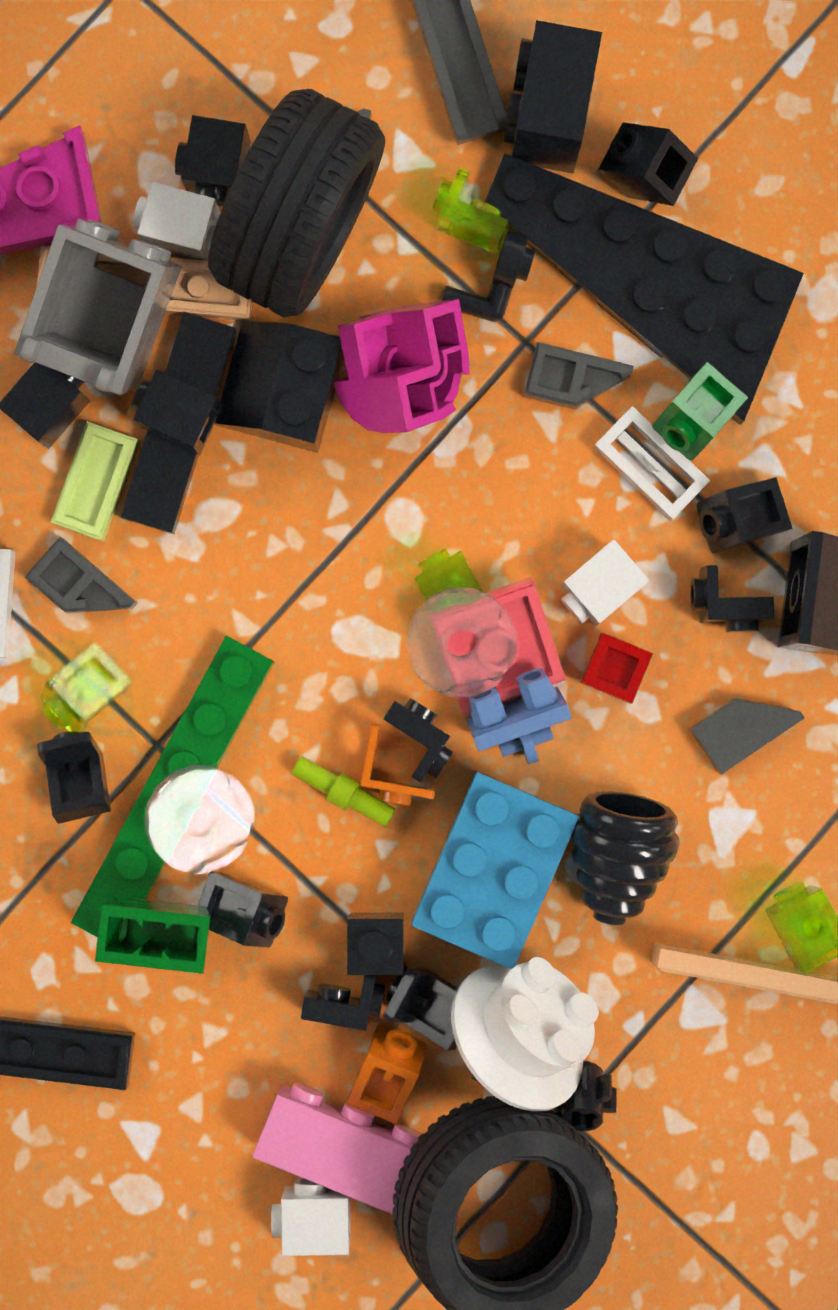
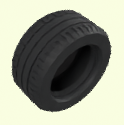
(295, 201)
(452, 1157)

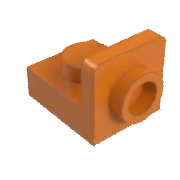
(388, 1073)

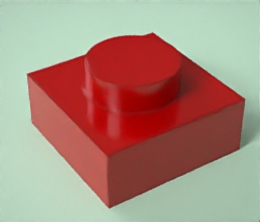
(616, 668)

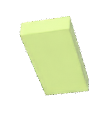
(95, 481)

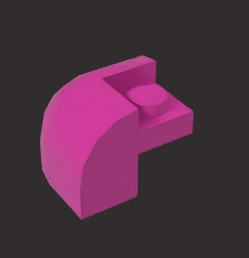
(403, 366)

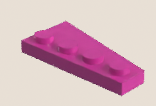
(44, 191)

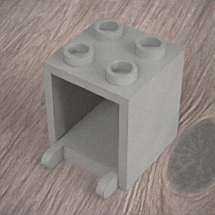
(92, 319)

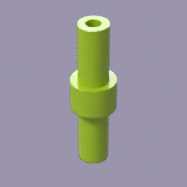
(343, 791)

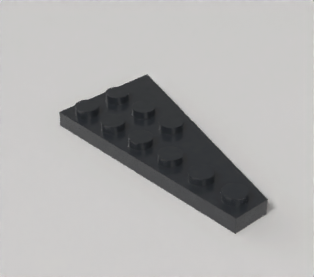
(658, 278)

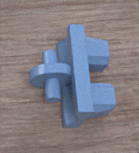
(519, 723)

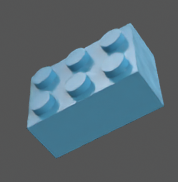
(494, 870)

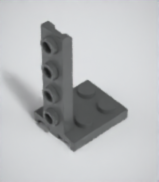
(461, 68)

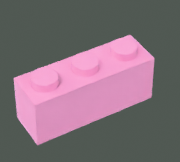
(335, 1146)

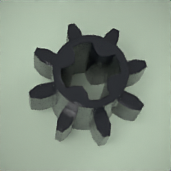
(590, 1100)

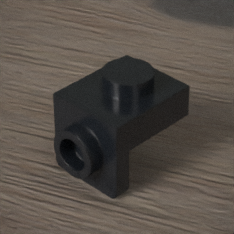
(739, 613)
(417, 723)
(75, 776)
(423, 1004)

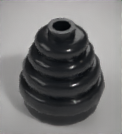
(622, 852)

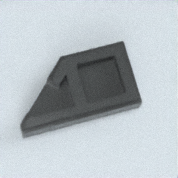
(571, 377)
(76, 582)
(741, 730)

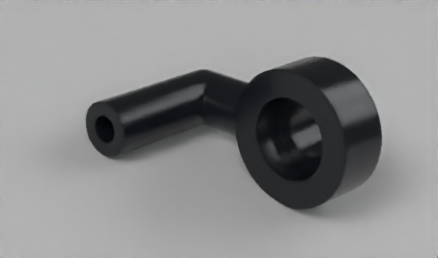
(512, 264)

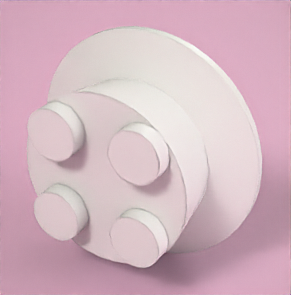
(524, 1032)

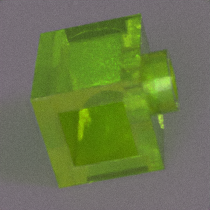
(805, 925)

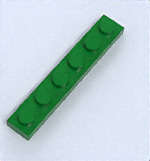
(197, 740)

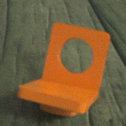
(389, 791)

